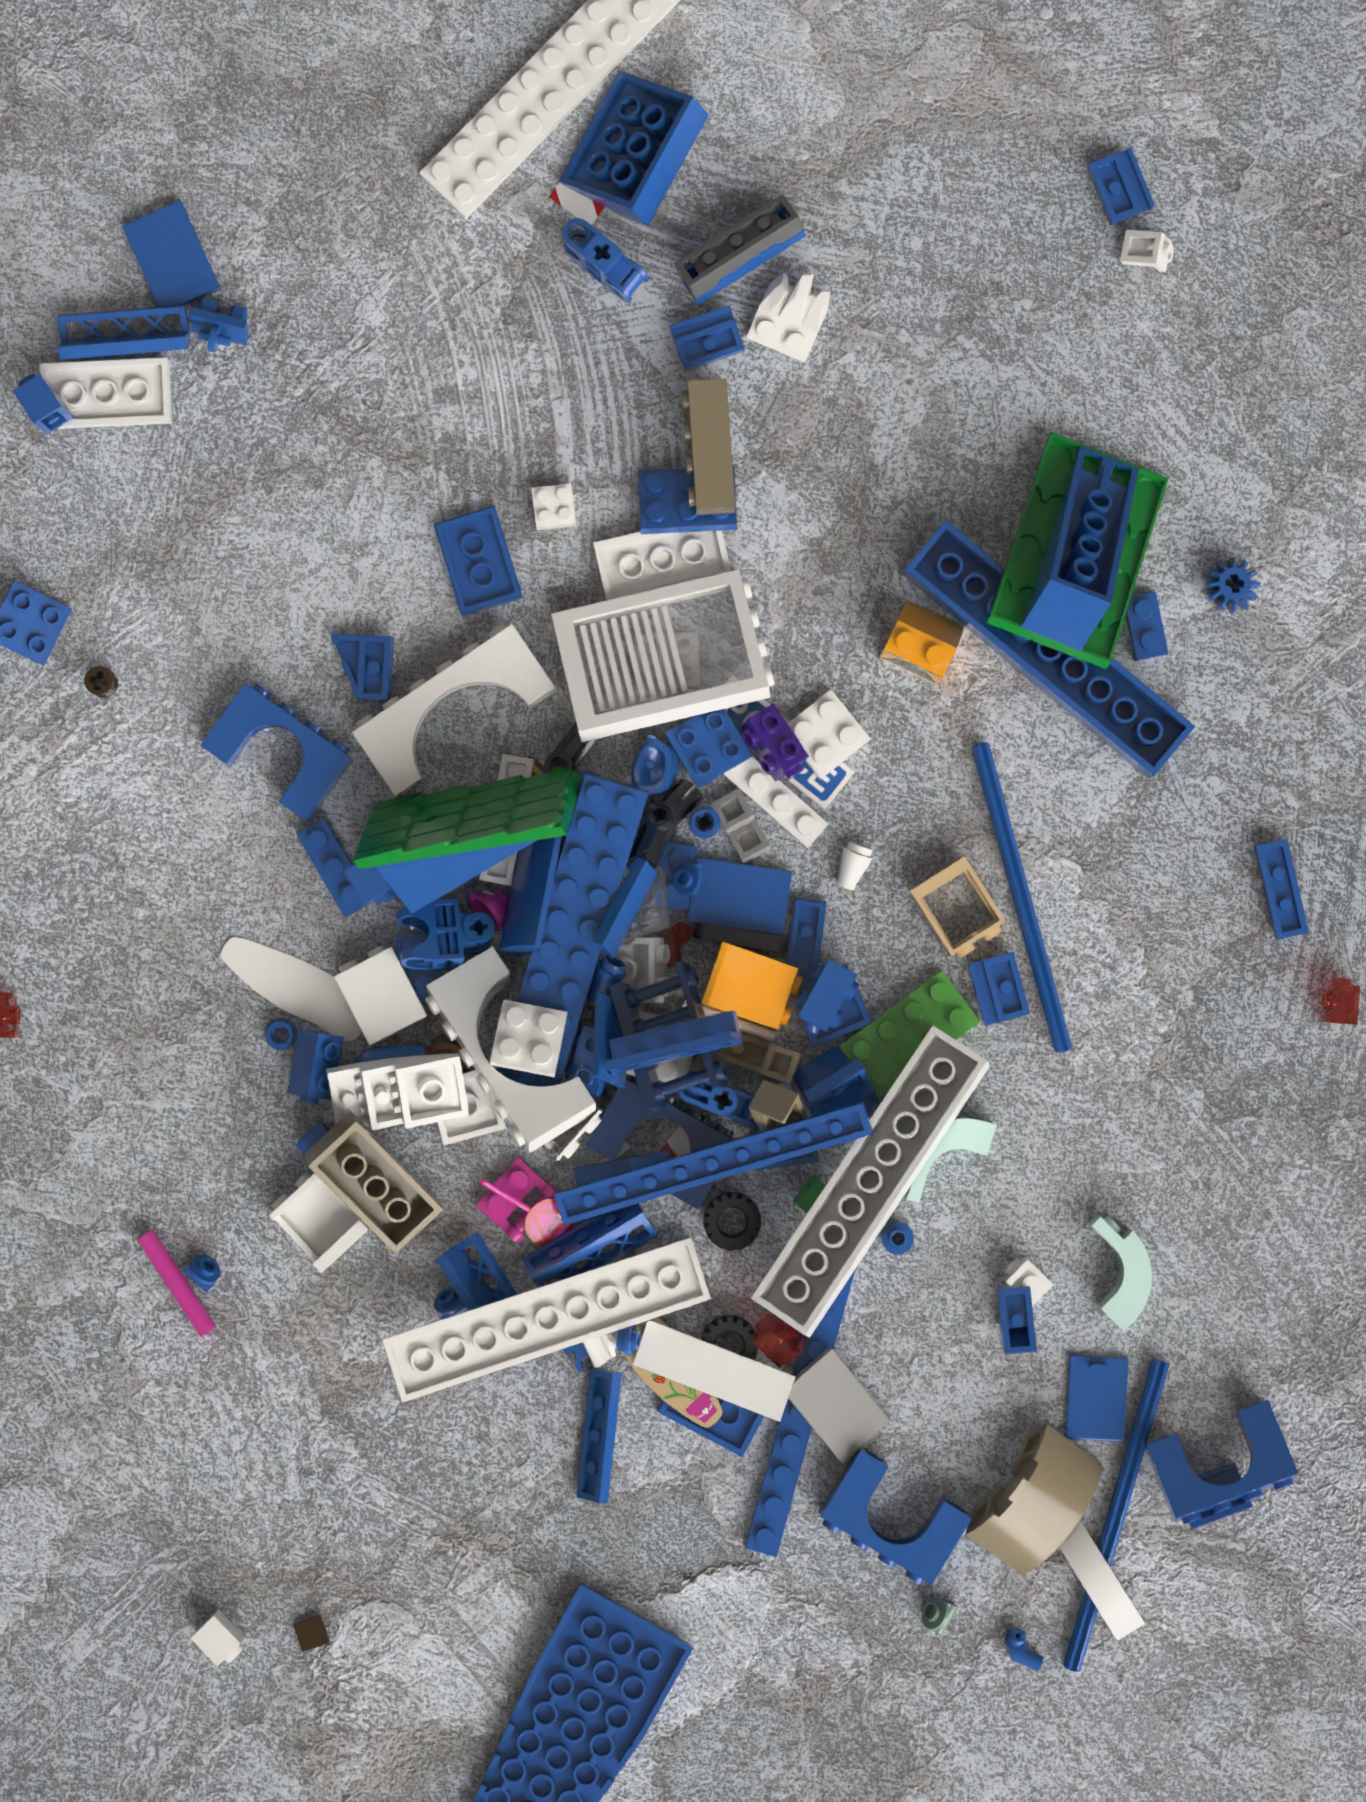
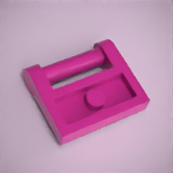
(517, 1181)

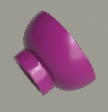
(491, 903)

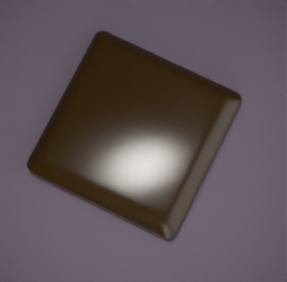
(311, 1633)

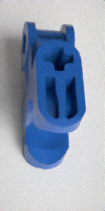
(736, 1109)

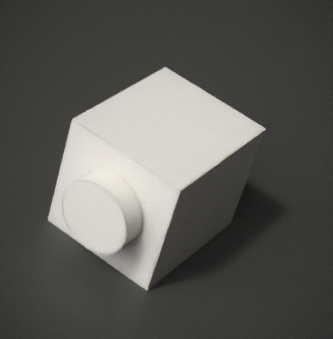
(219, 1639)

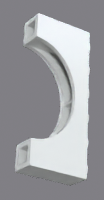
(393, 733)

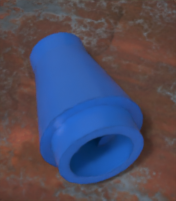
(704, 812)
(607, 972)

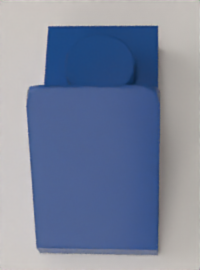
(1016, 1320)

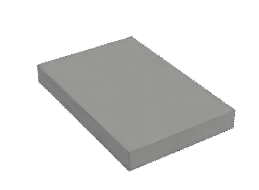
(836, 1405)

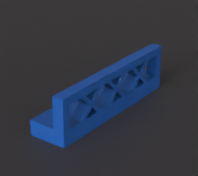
(123, 344)
(674, 1042)
(586, 1243)
(468, 1275)

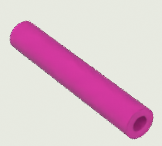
(176, 1283)

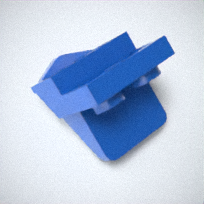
(834, 1082)

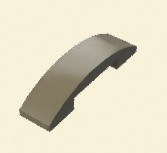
(762, 1058)

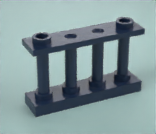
(626, 1002)

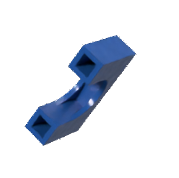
(254, 712)
(1189, 1495)
(919, 1554)

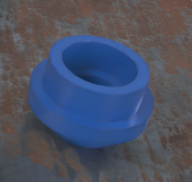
(270, 1034)
(890, 1230)
(628, 1340)

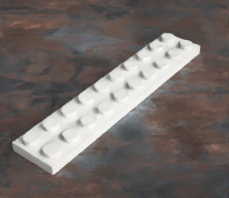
(539, 98)
(545, 1319)

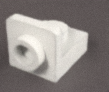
(1147, 249)
(1025, 1274)

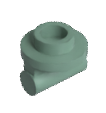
(938, 1614)

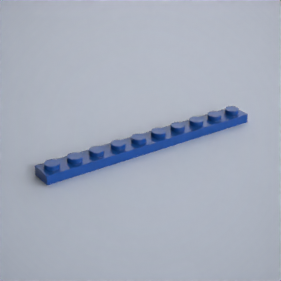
(714, 1163)
(791, 1443)

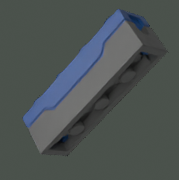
(740, 249)

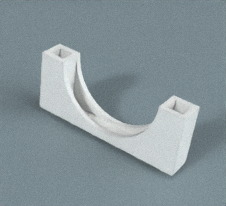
(533, 1111)

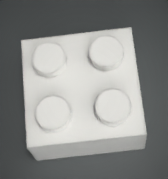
(554, 506)

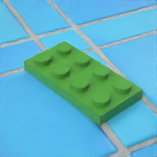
(896, 1034)

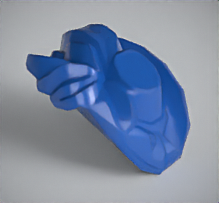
(654, 765)

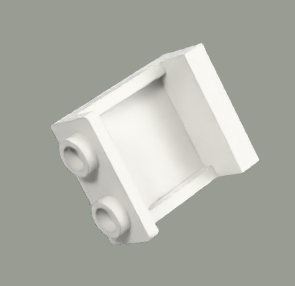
(380, 994)
(318, 1221)

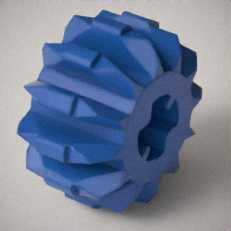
(1224, 593)

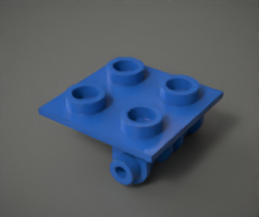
(31, 622)
(708, 745)

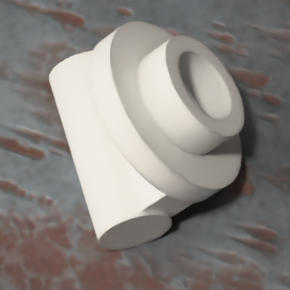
(601, 1349)

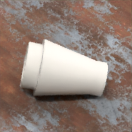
(853, 864)

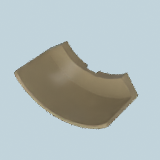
(1039, 1503)

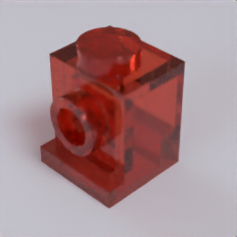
(1341, 1002)
(9, 1016)
(778, 1339)

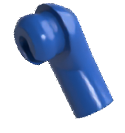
(1019, 1652)

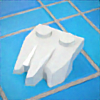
(790, 316)

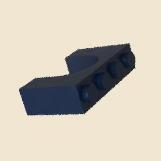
(628, 1110)

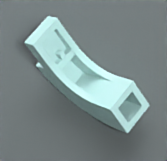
(963, 1133)
(1135, 1275)

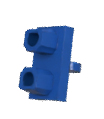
(218, 327)

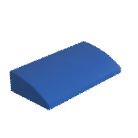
(530, 896)

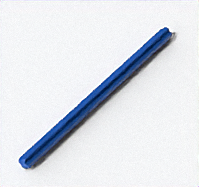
(1021, 897)
(1118, 1505)

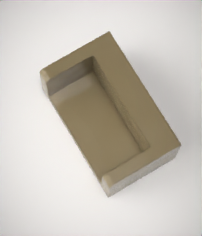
(775, 1106)

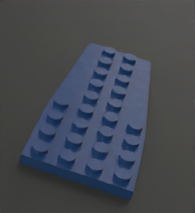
(584, 1704)

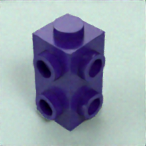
(774, 743)

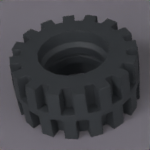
(727, 1241)
(734, 1324)

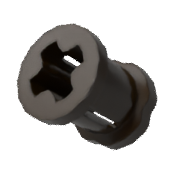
(97, 673)

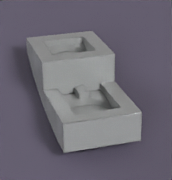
(741, 826)

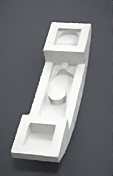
(1100, 1582)

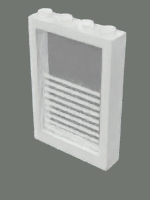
(662, 655)

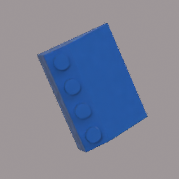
(634, 146)

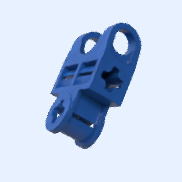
(616, 272)
(446, 935)

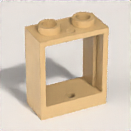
(987, 931)

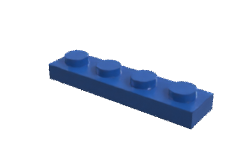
(599, 1435)

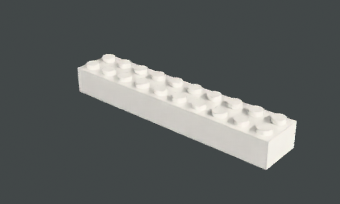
(871, 1181)

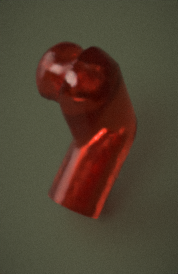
(675, 939)

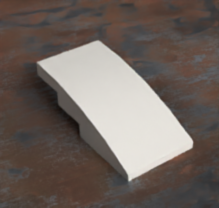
(399, 1090)

